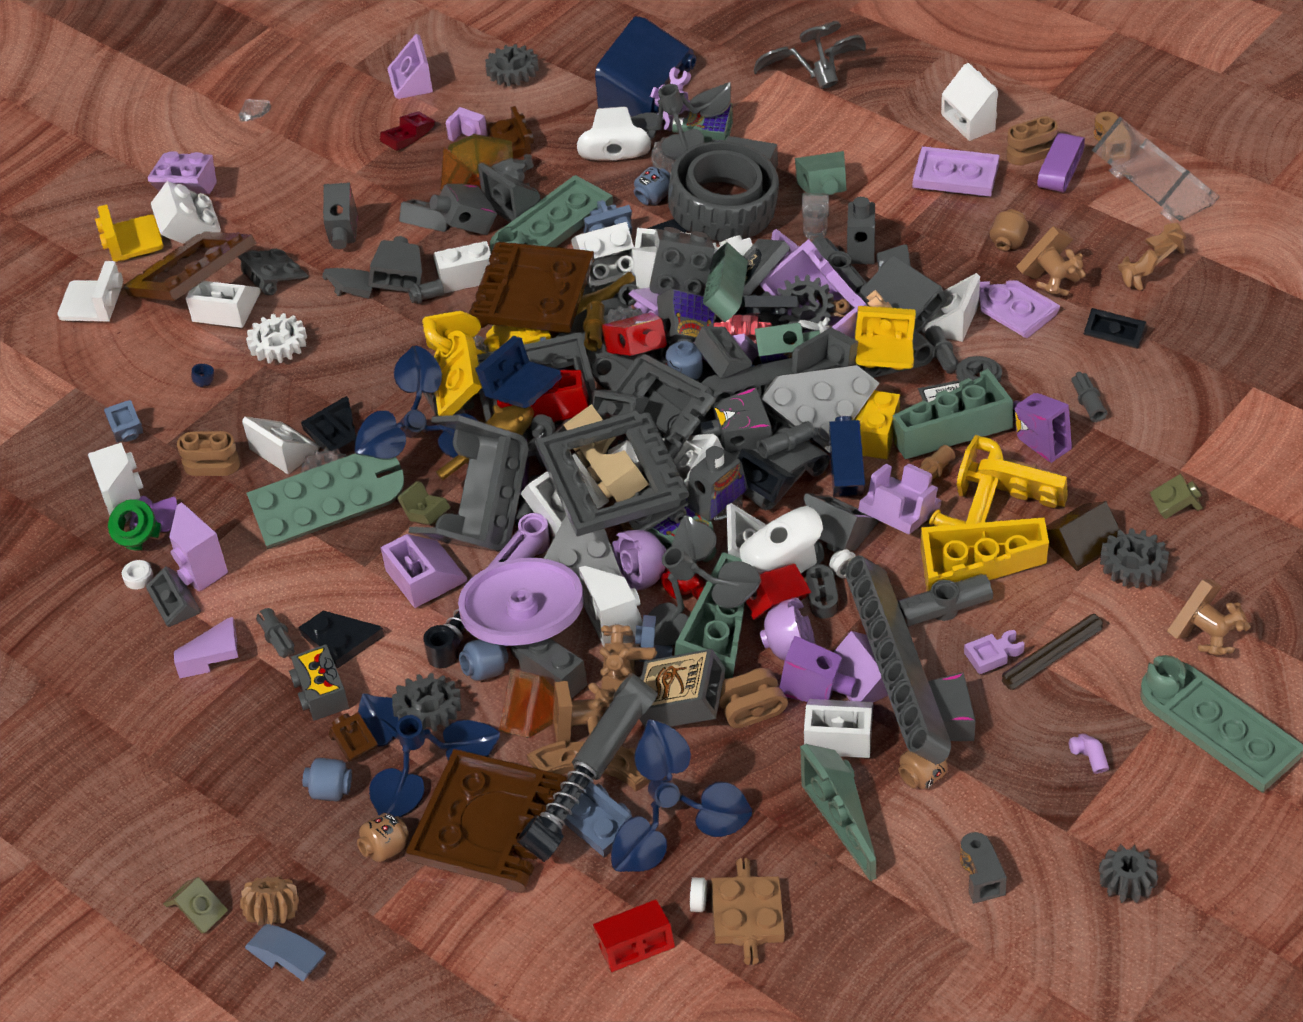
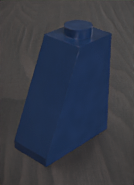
(846, 457)

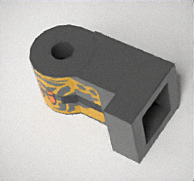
(980, 859)

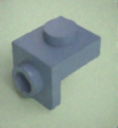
(124, 421)
(645, 637)

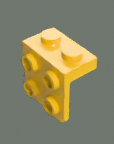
(128, 237)
(885, 337)

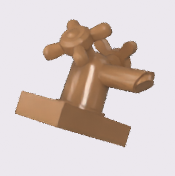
(1047, 257)
(1200, 613)
(620, 657)
(578, 712)

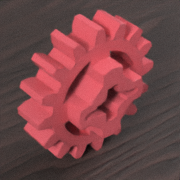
(743, 325)

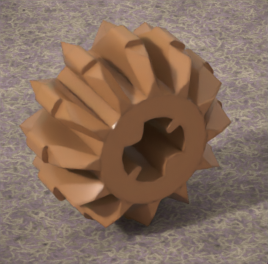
(269, 900)

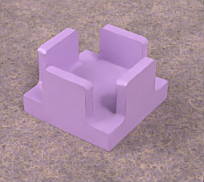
(901, 503)

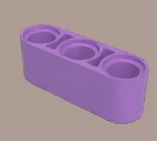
(1061, 162)

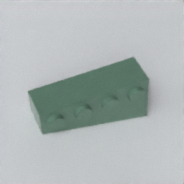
(954, 416)
(712, 625)

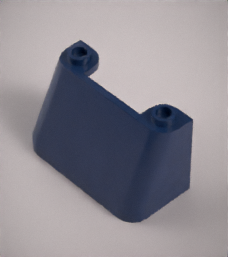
(636, 64)

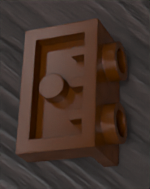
(514, 131)

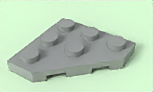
(819, 398)
(585, 550)

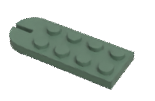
(554, 216)
(324, 496)
(1218, 722)

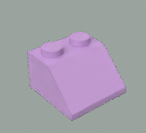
(195, 550)

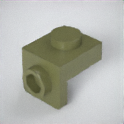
(1176, 495)
(421, 506)

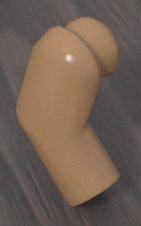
(841, 307)

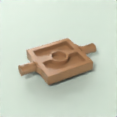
(747, 911)

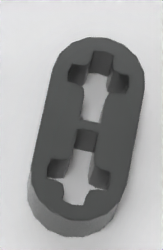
(827, 590)

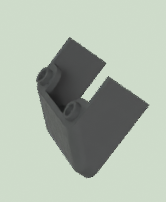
(489, 488)

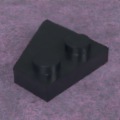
(776, 304)
(333, 427)
(342, 634)

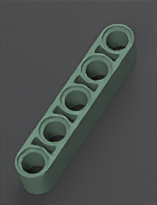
(725, 282)

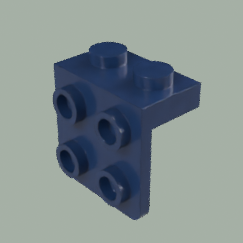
(513, 378)

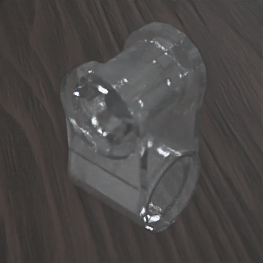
(815, 213)

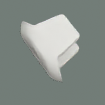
(613, 137)
(784, 542)

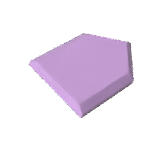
(1016, 306)

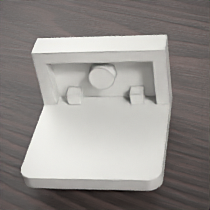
(92, 299)

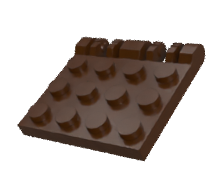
(532, 287)
(479, 816)

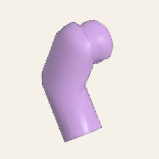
(1093, 749)

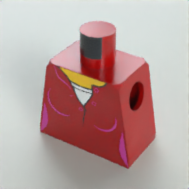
(640, 334)

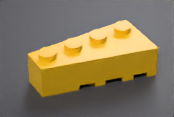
(982, 548)

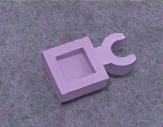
(990, 653)

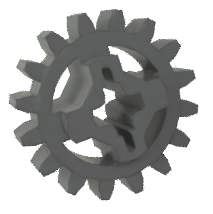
(512, 65)
(807, 293)
(1134, 558)
(427, 700)

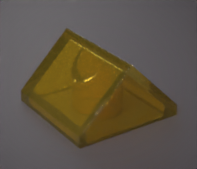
(481, 149)

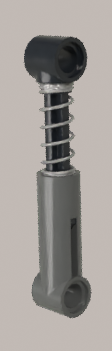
(630, 702)

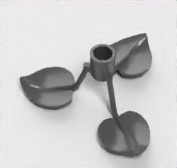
(824, 69)
(708, 104)
(691, 544)

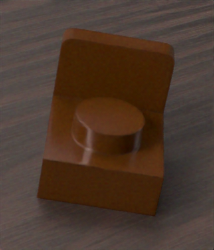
(352, 736)

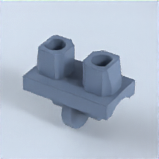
(607, 216)

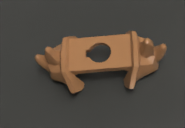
(1163, 245)

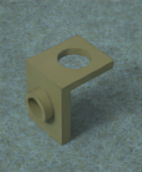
(198, 904)

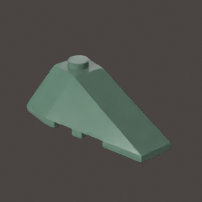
(833, 790)

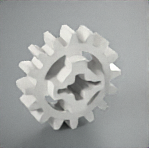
(276, 338)

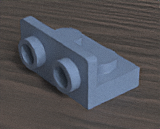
(597, 818)

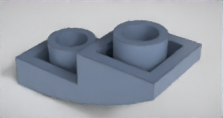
(290, 950)

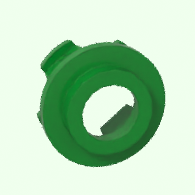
(146, 526)

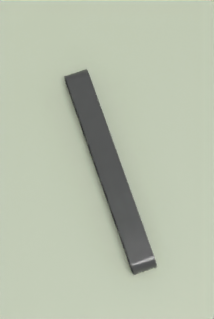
(762, 375)
(898, 661)

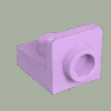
(466, 123)

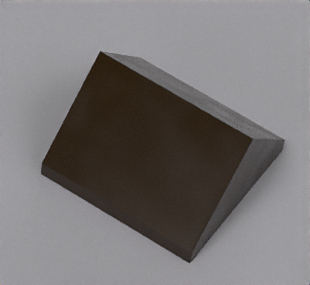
(1081, 533)

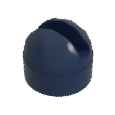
(207, 374)

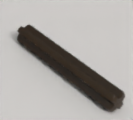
(1052, 651)

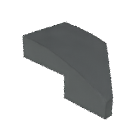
(349, 281)

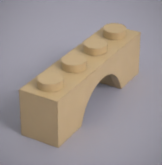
(616, 470)

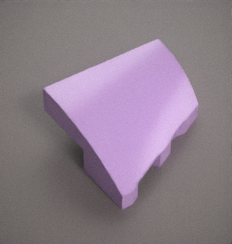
(210, 647)

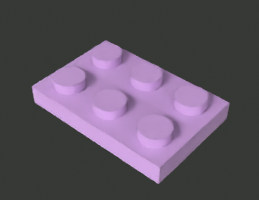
(956, 171)

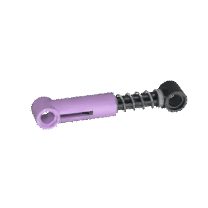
(529, 540)

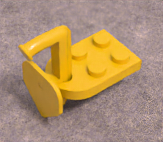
(456, 354)
(995, 473)

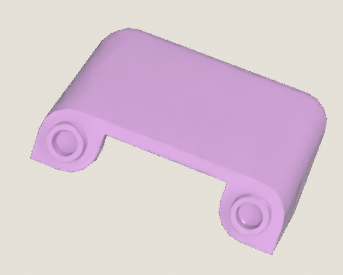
(809, 261)

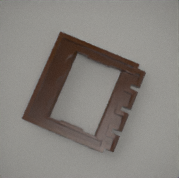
(223, 250)

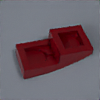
(410, 130)

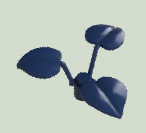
(381, 434)
(657, 756)
(402, 792)

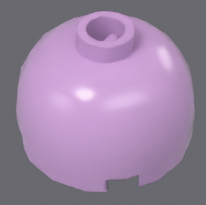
(639, 558)
(784, 623)

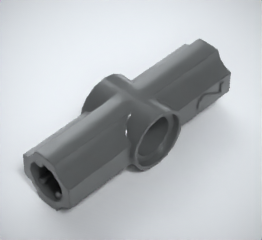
(840, 262)
(946, 599)

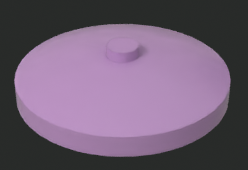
(521, 601)

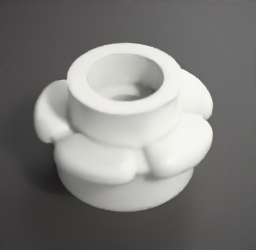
(839, 562)

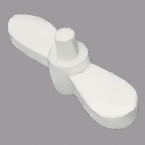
(822, 325)

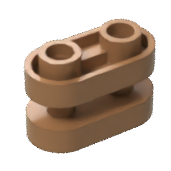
(1030, 140)
(208, 453)
(752, 698)

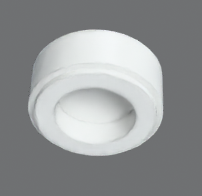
(137, 574)
(698, 894)

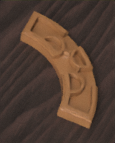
(559, 757)

